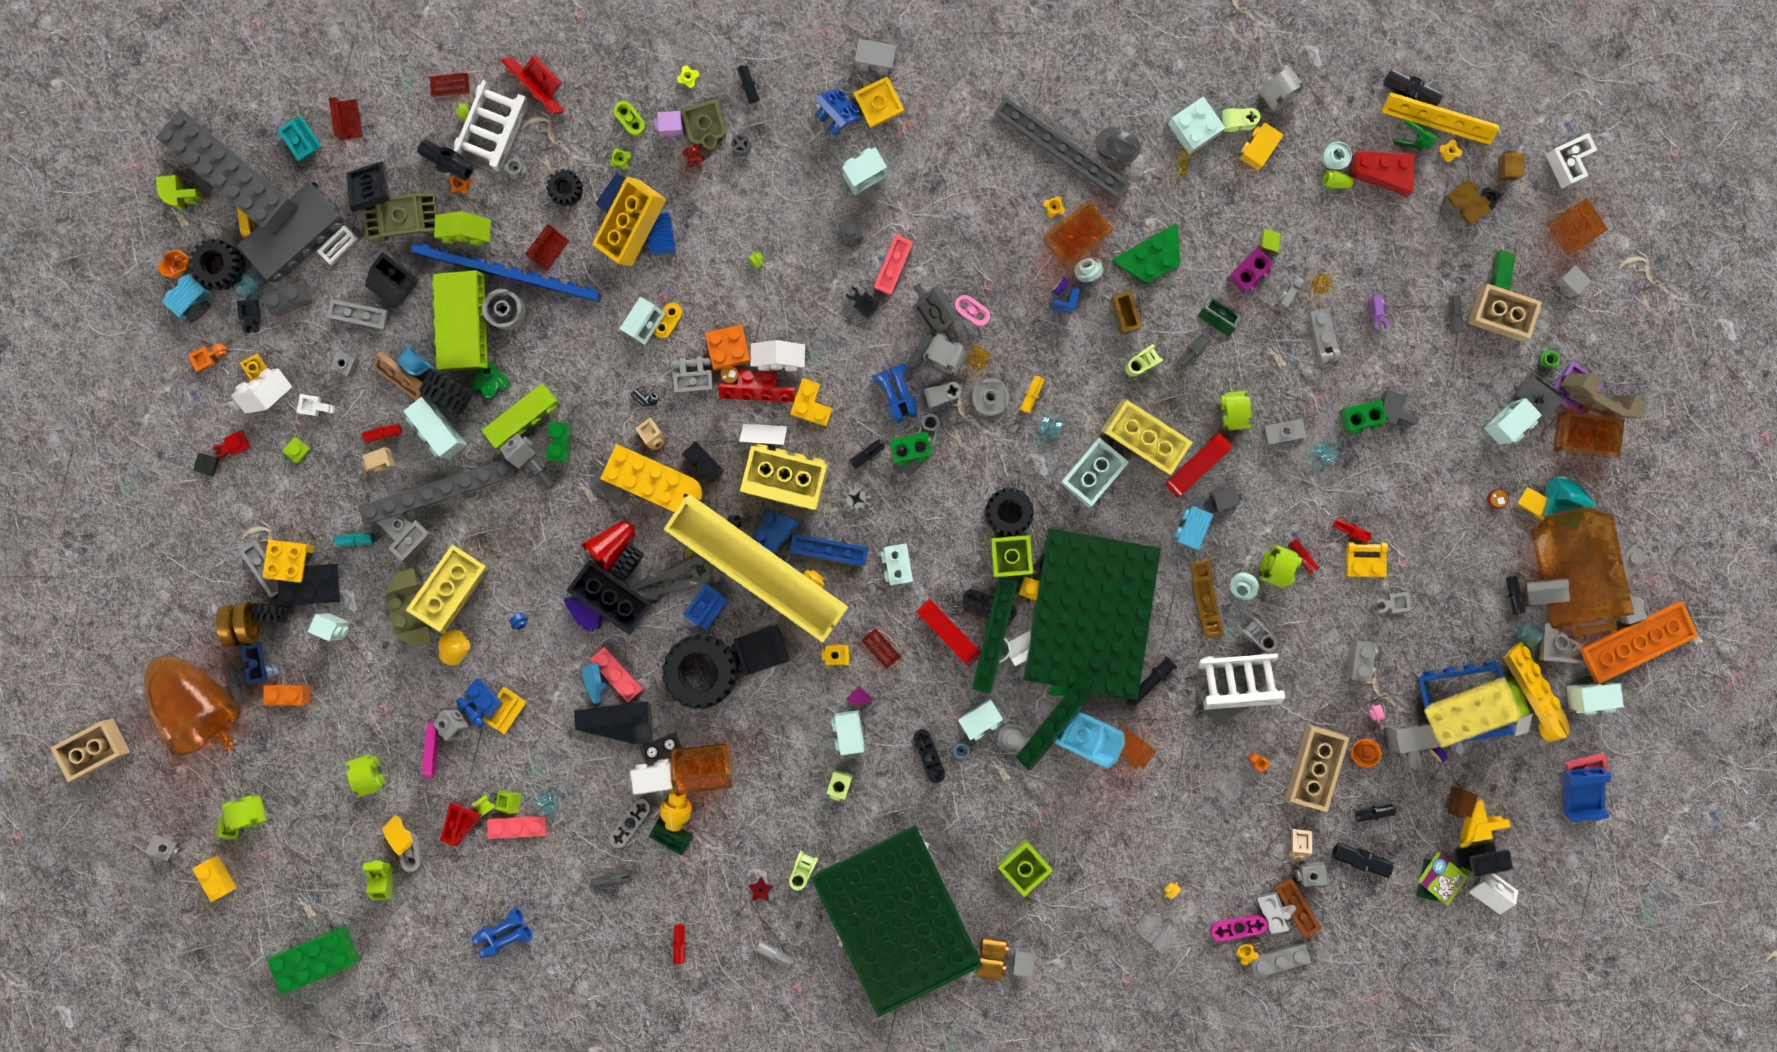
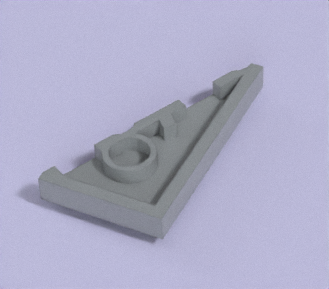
(1558, 647)

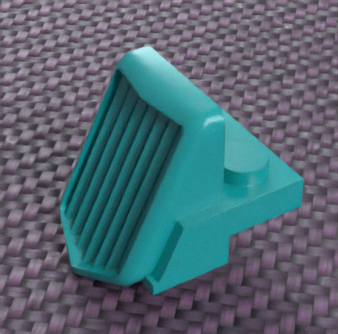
(1565, 494)

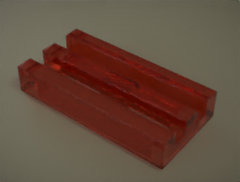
(449, 77)
(891, 660)

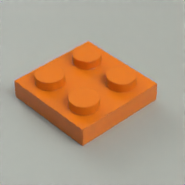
(727, 347)

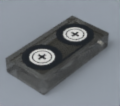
(660, 747)

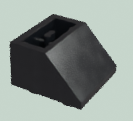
(389, 280)

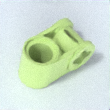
(1236, 119)
(1145, 359)
(802, 869)

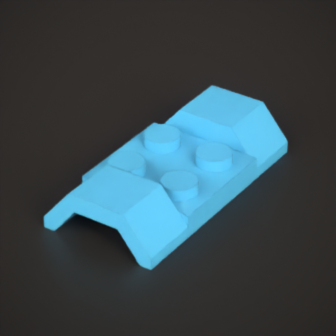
(1092, 740)

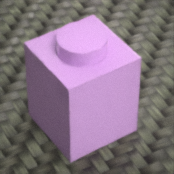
(669, 123)

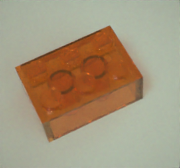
(1077, 234)
(1589, 435)
(701, 768)

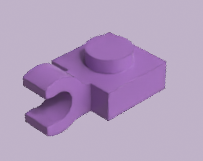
(1377, 308)

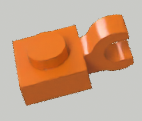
(1257, 762)

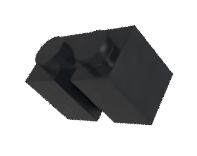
(697, 455)

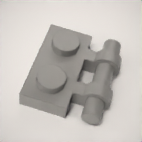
(692, 381)

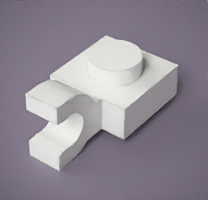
(312, 405)

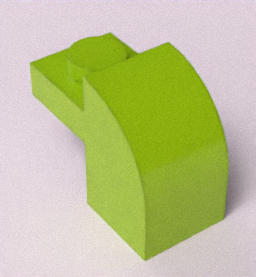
(172, 192)
(379, 880)

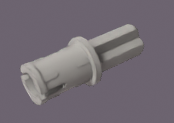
(774, 954)

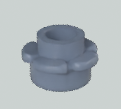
(271, 672)
(966, 750)

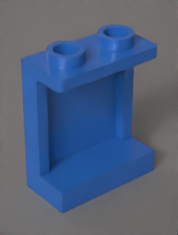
(1585, 794)

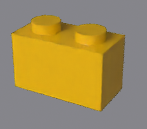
(1261, 146)
(214, 878)

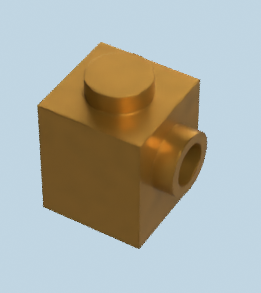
(1511, 166)

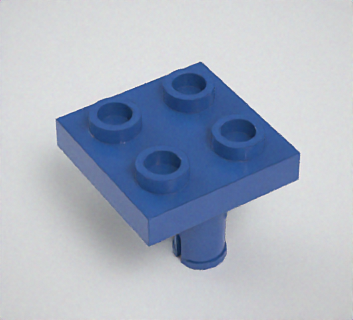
(839, 108)

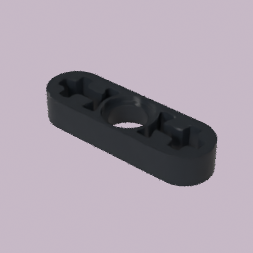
(978, 594)
(939, 767)

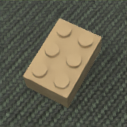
(1504, 312)
(90, 750)

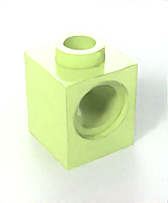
(842, 777)

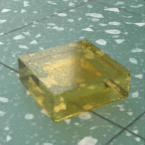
(978, 357)

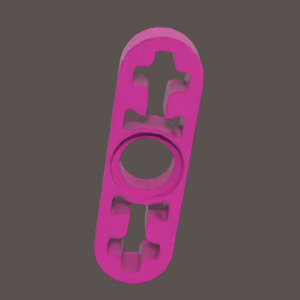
(430, 751)
(1251, 920)

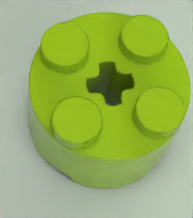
(1237, 410)
(1279, 566)
(365, 775)
(244, 813)

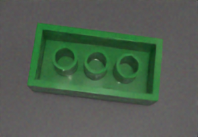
(313, 960)

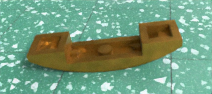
(1205, 599)

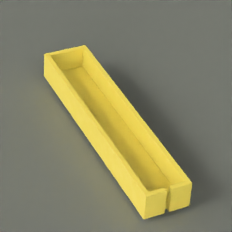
(755, 568)

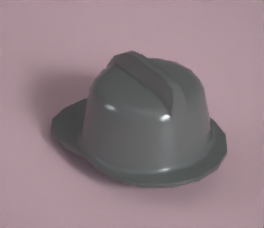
(1118, 144)

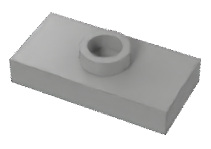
(1284, 431)

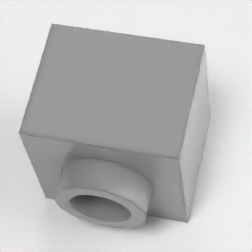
(349, 367)

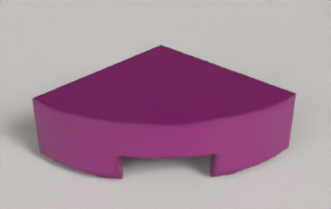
(859, 697)

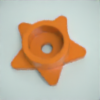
(456, 187)

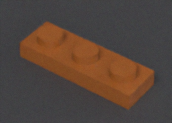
(1303, 915)

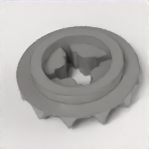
(859, 507)

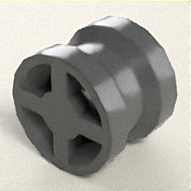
(738, 142)

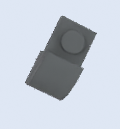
(1393, 405)

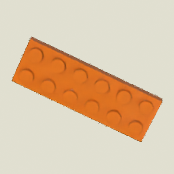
(1638, 642)

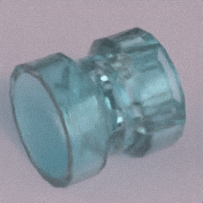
(246, 286)
(1054, 429)
(1324, 452)
(1528, 634)
(542, 800)

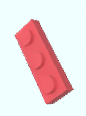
(893, 265)
(616, 674)
(517, 827)

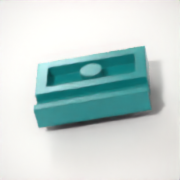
(299, 138)

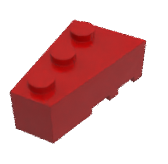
(1386, 170)

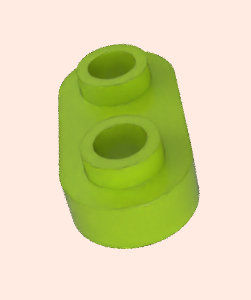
(630, 118)

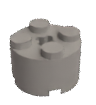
(1281, 89)
(495, 303)
(945, 355)

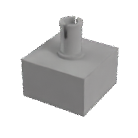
(1411, 738)

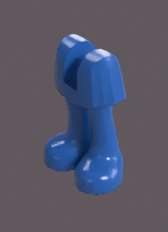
(898, 375)
(513, 920)

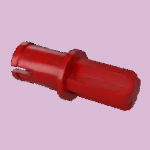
(382, 433)
(1352, 530)
(1307, 560)
(679, 944)

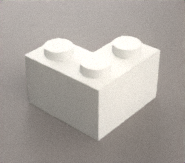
(1567, 160)
(777, 355)
(261, 393)
(651, 778)

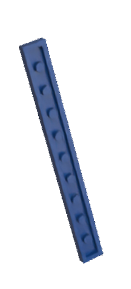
(499, 270)

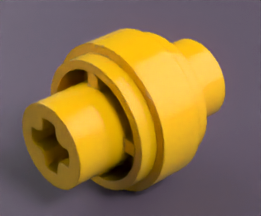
(675, 811)

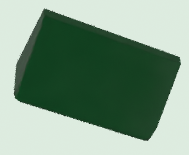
(1219, 316)
(673, 840)

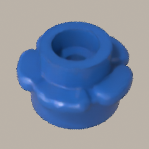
(518, 621)

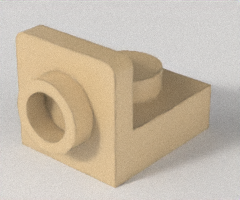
(651, 434)
(1300, 844)

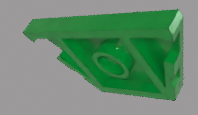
(1153, 256)

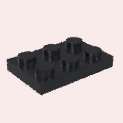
(367, 186)
(318, 585)

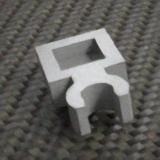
(1287, 296)
(1396, 603)

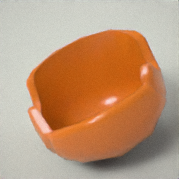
(174, 264)
(1366, 753)

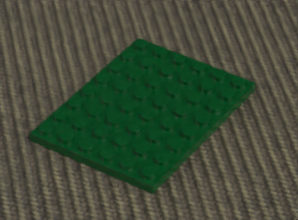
(1092, 612)
(896, 920)

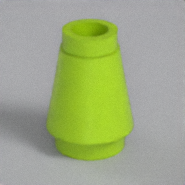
(1335, 179)

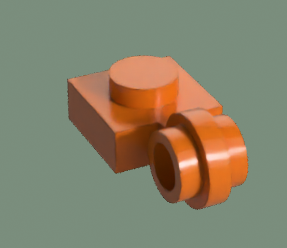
(203, 358)

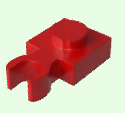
(234, 444)

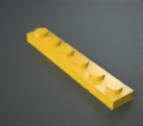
(1440, 118)

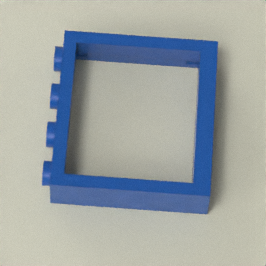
(1448, 672)

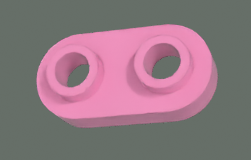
(974, 308)

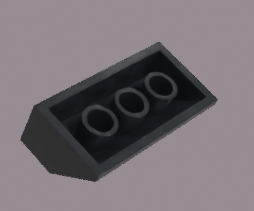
(610, 597)

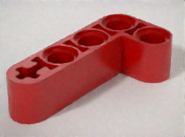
(1199, 464)
(949, 632)

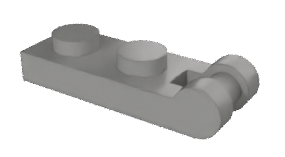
(1324, 335)

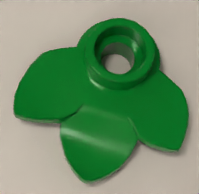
(489, 383)

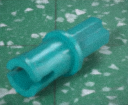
(354, 539)

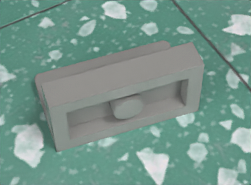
(411, 542)
(1548, 591)

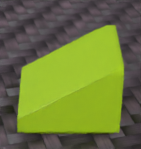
(1269, 241)
(508, 802)
(222, 833)

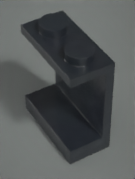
(760, 650)
(1483, 859)

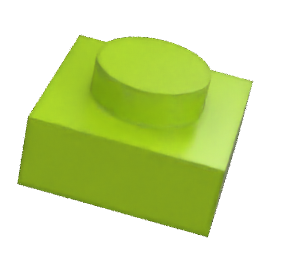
(296, 450)

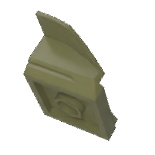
(398, 597)

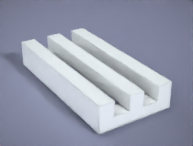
(343, 250)

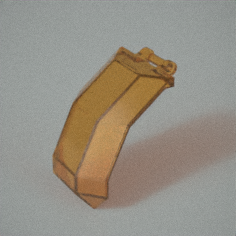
(1587, 552)

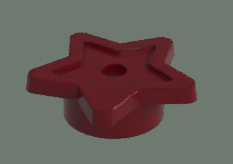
(760, 884)

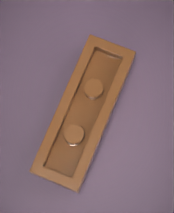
(397, 375)

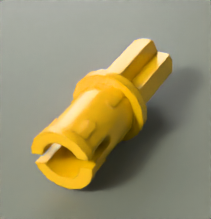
(1032, 394)

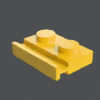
(508, 712)

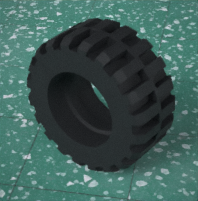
(681, 690)

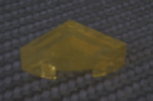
(1182, 162)

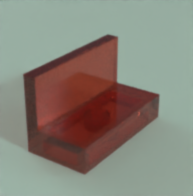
(345, 118)
(547, 247)

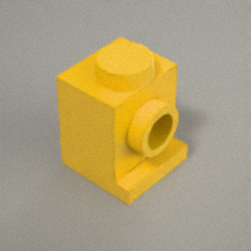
(842, 650)

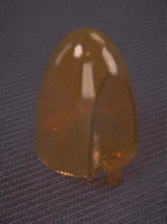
(187, 706)

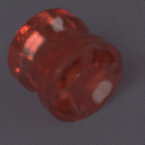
(693, 155)

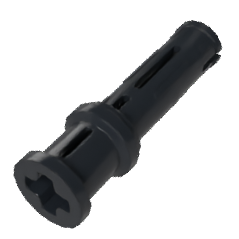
(1158, 674)

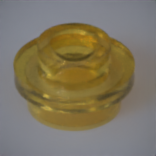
(1315, 283)

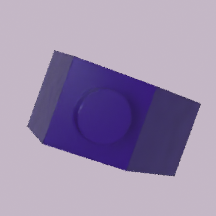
(583, 614)

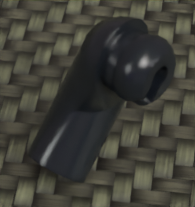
(645, 400)

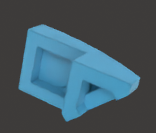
(593, 682)

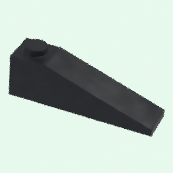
(619, 722)

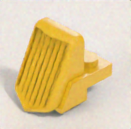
(1480, 826)

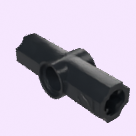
(1412, 88)
(445, 159)
(1362, 860)

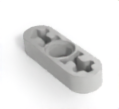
(617, 830)

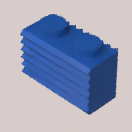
(662, 236)

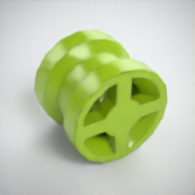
(483, 805)

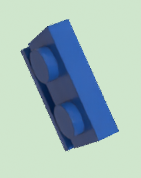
(706, 607)

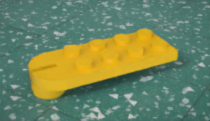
(649, 479)
(1553, 721)

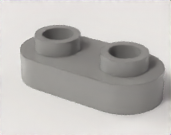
(412, 852)

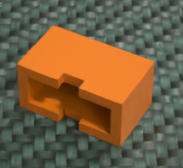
(286, 694)

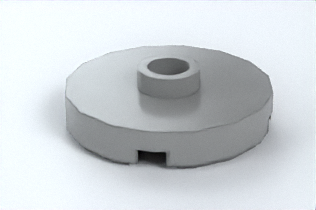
(993, 387)

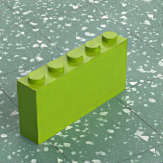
(459, 321)

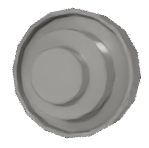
(1011, 738)

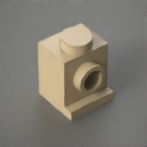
(378, 460)

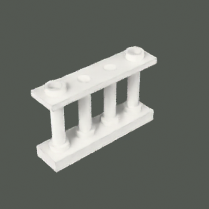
(511, 125)
(1233, 698)

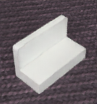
(1019, 648)
(1495, 893)

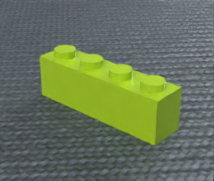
(521, 416)

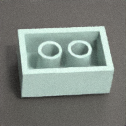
(434, 428)
(1094, 472)

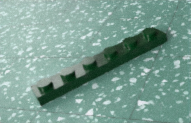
(995, 635)
(1058, 720)

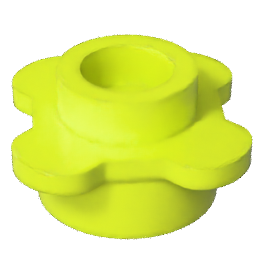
(690, 82)

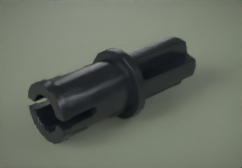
(748, 84)
(867, 453)
(1515, 594)
(1375, 813)

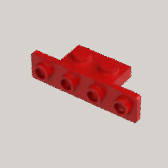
(538, 80)
(757, 386)

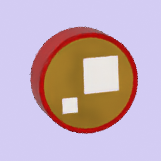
(729, 375)
(1498, 498)

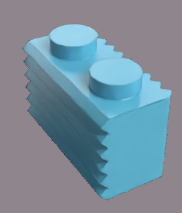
(184, 295)
(1193, 528)

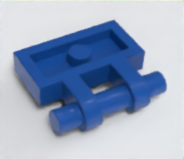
(483, 698)

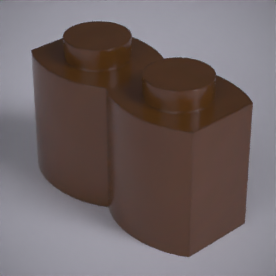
(1461, 802)

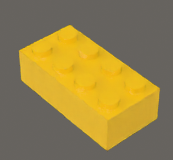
(629, 221)

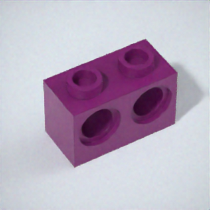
(1248, 268)

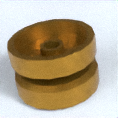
(236, 626)

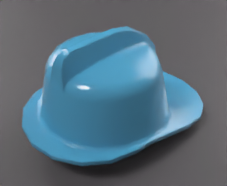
(412, 362)

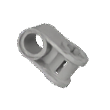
(938, 394)
(931, 431)
(1259, 634)

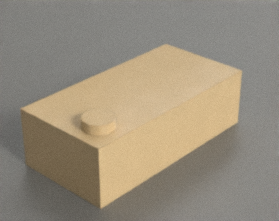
(1316, 767)

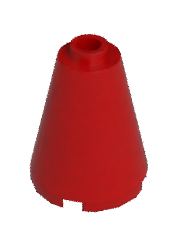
(609, 544)

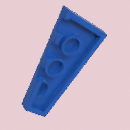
(773, 530)

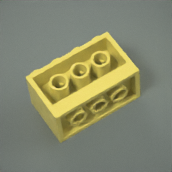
(1146, 436)
(789, 490)
(447, 589)
(1473, 712)

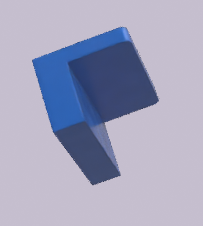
(1066, 307)

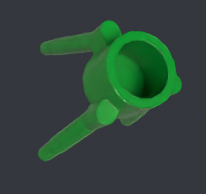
(1424, 138)

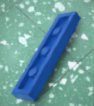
(828, 549)

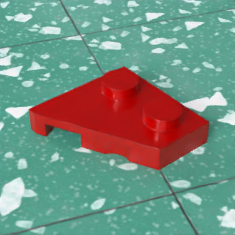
(458, 824)

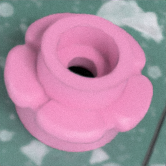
(1376, 713)

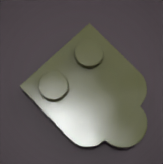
(704, 124)

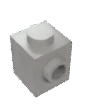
(1573, 282)
(518, 450)
(1639, 611)
(1311, 874)
(1023, 962)

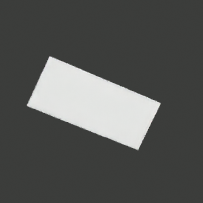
(1523, 725)

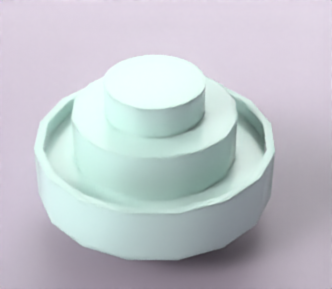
(1337, 156)
(1088, 269)
(1244, 586)

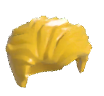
(453, 647)

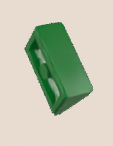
(1503, 270)

